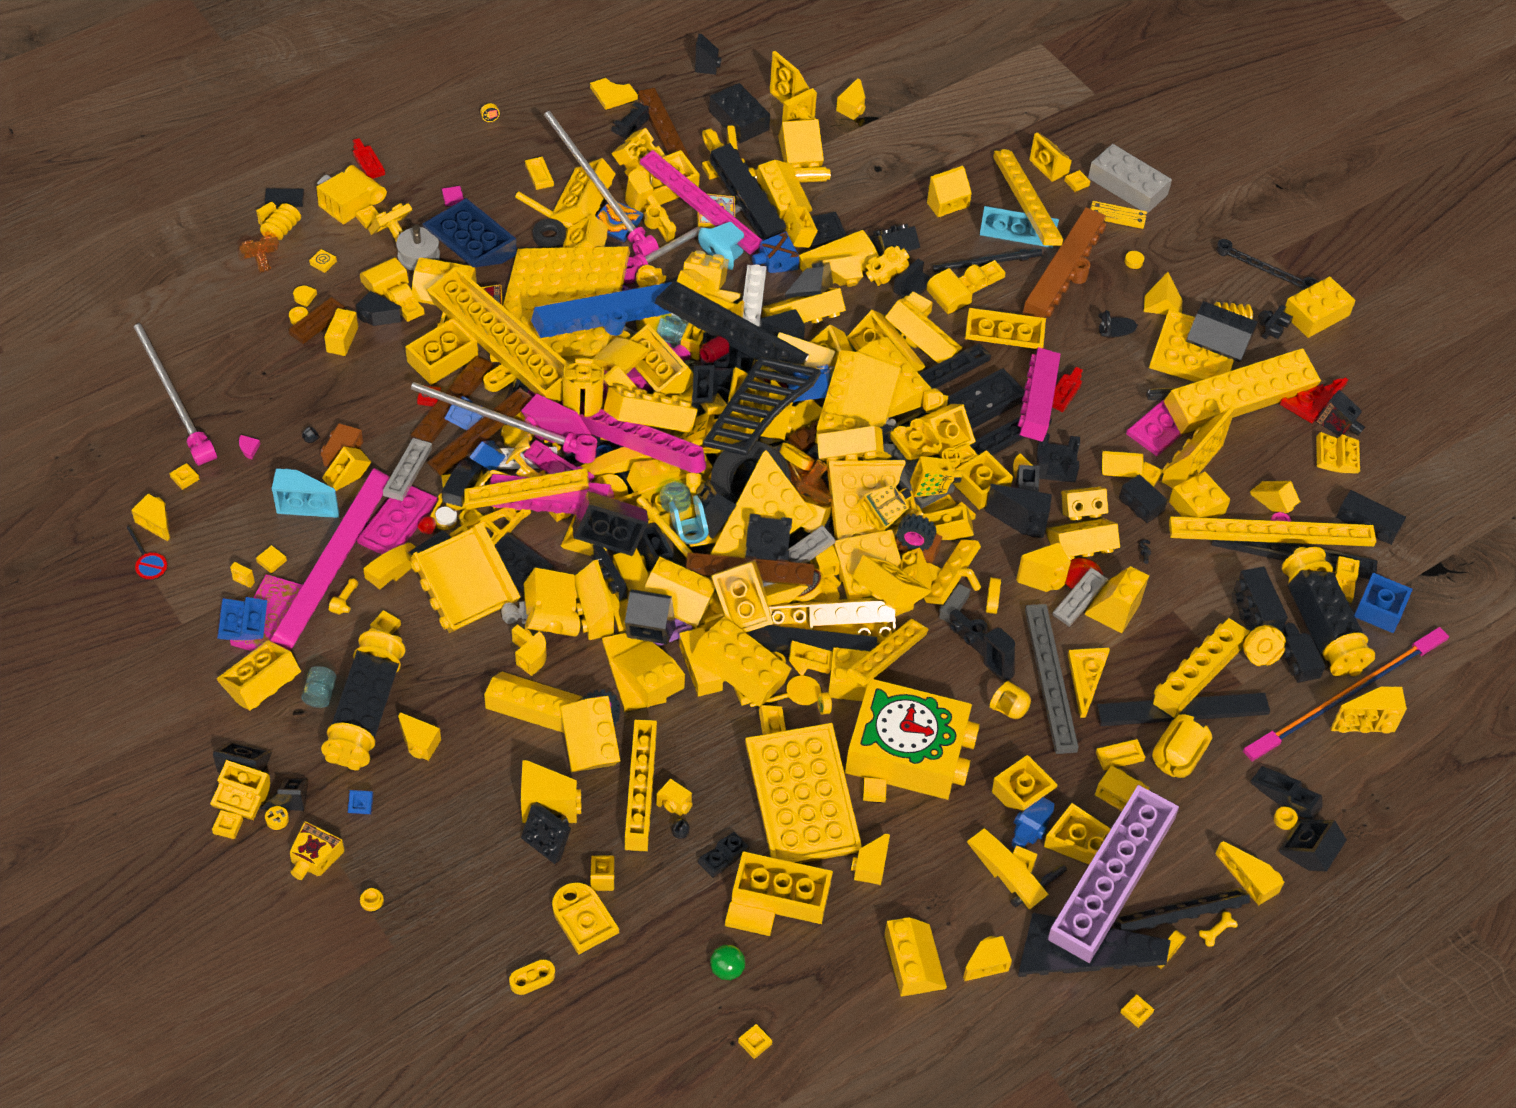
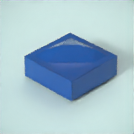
(360, 802)

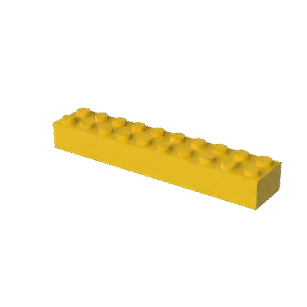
(500, 333)

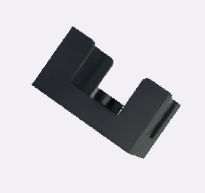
(1058, 461)
(768, 538)

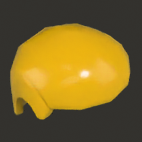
(649, 276)

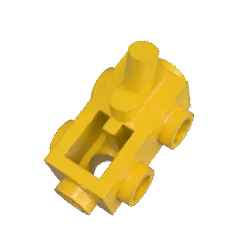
(888, 265)

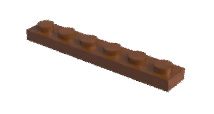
(661, 122)
(463, 386)
(477, 433)
(770, 570)

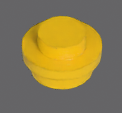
(371, 899)

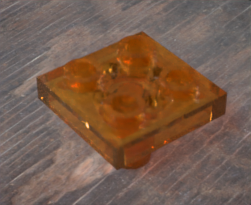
(259, 251)
(810, 482)

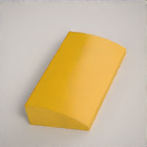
(848, 246)

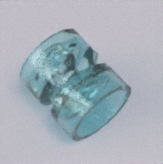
(318, 687)

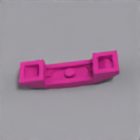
(548, 461)

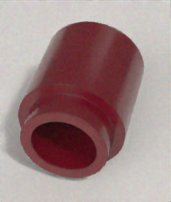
(714, 349)

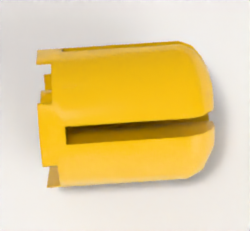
(591, 381)
(1181, 746)

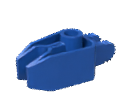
(1032, 822)

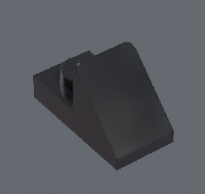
(1028, 477)

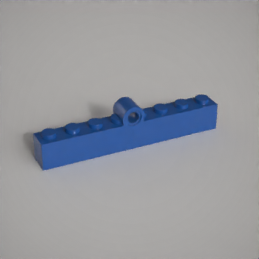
(604, 310)

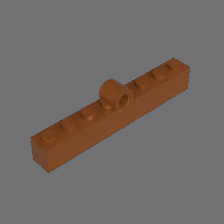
(1066, 265)

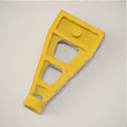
(512, 515)

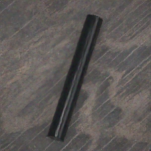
(1044, 881)

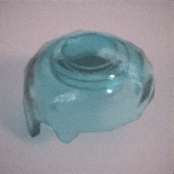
(677, 493)

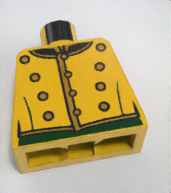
(885, 505)

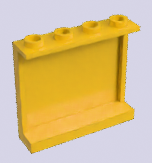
(464, 578)

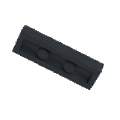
(610, 573)

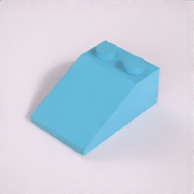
(303, 495)

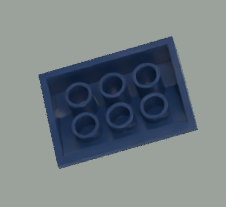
(472, 235)

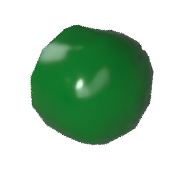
(727, 962)

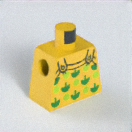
(933, 476)

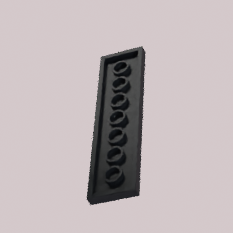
(722, 322)

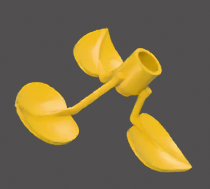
(524, 471)

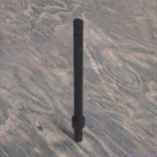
(1021, 255)

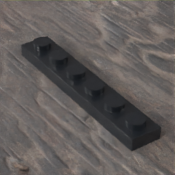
(1183, 909)

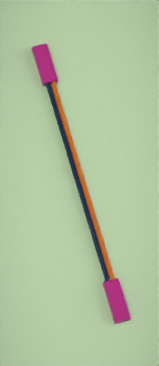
(1272, 740)

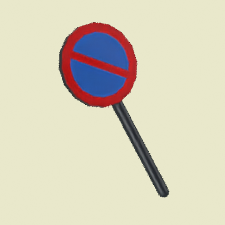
(149, 565)

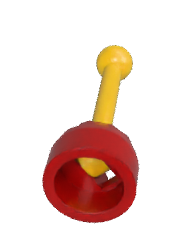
(428, 524)

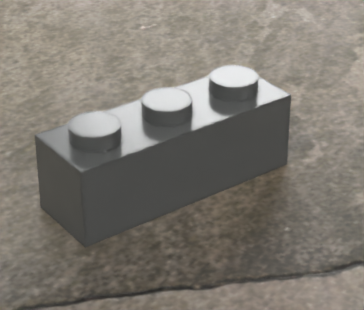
(955, 601)

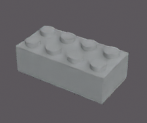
(1129, 178)

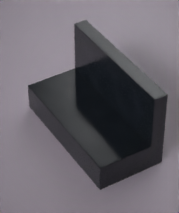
(911, 280)

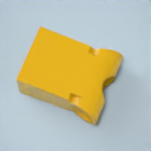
(349, 193)
(551, 602)

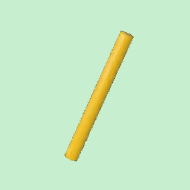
(540, 208)

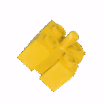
(634, 149)

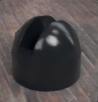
(310, 434)
(684, 830)

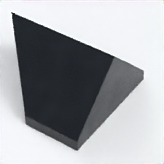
(290, 795)

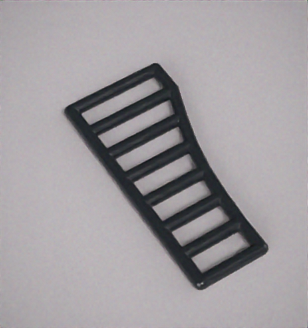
(779, 405)

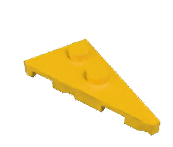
(1086, 671)

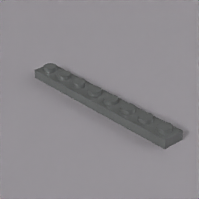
(1051, 679)

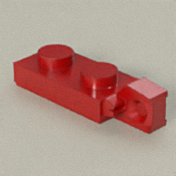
(367, 160)
(1066, 389)

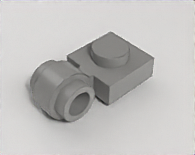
(511, 613)

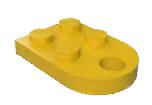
(584, 918)

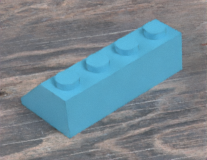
(1010, 226)

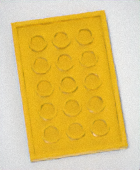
(803, 794)

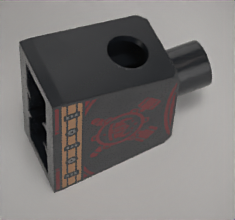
(1340, 415)

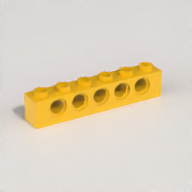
(1200, 668)
(640, 785)

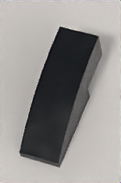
(462, 477)
(1288, 792)

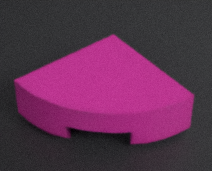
(248, 446)

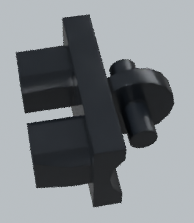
(1272, 320)

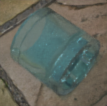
(673, 330)

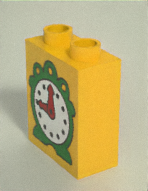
(911, 739)

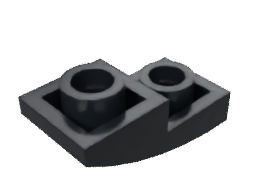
(723, 855)

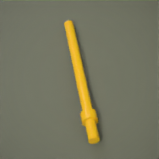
(654, 515)

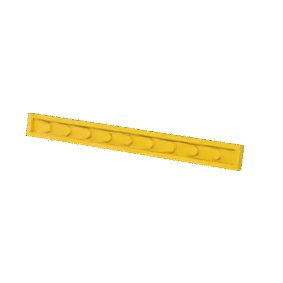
(1027, 198)
(1272, 531)

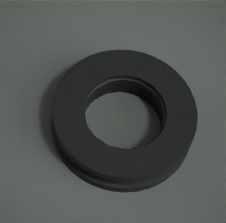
(728, 462)

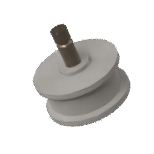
(416, 244)

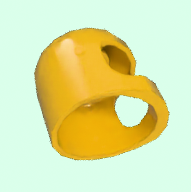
(1014, 701)

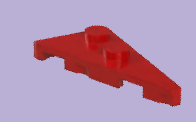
(1312, 402)

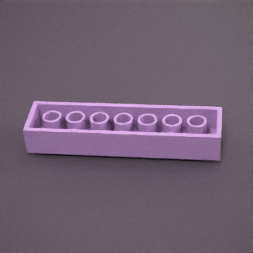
(1113, 874)

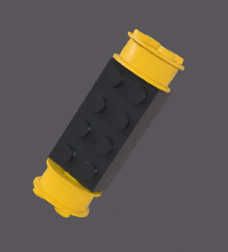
(1327, 612)
(363, 699)

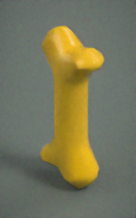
(1210, 935)

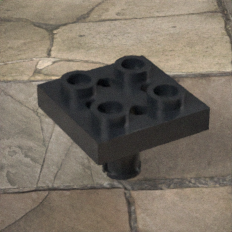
(549, 829)

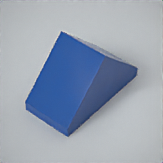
(488, 455)

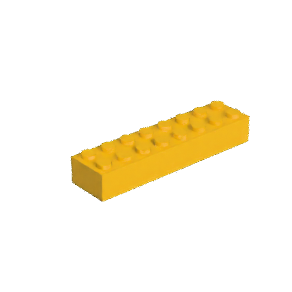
(1242, 388)

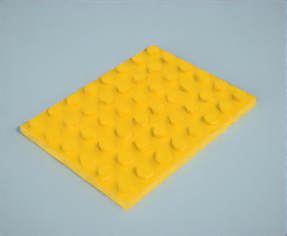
(565, 275)

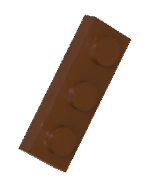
(315, 321)

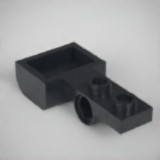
(994, 646)

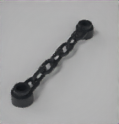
(1224, 248)

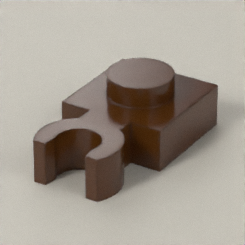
(804, 438)

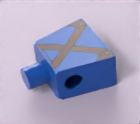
(777, 254)

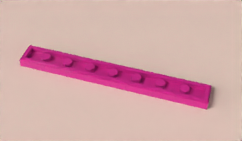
(697, 198)

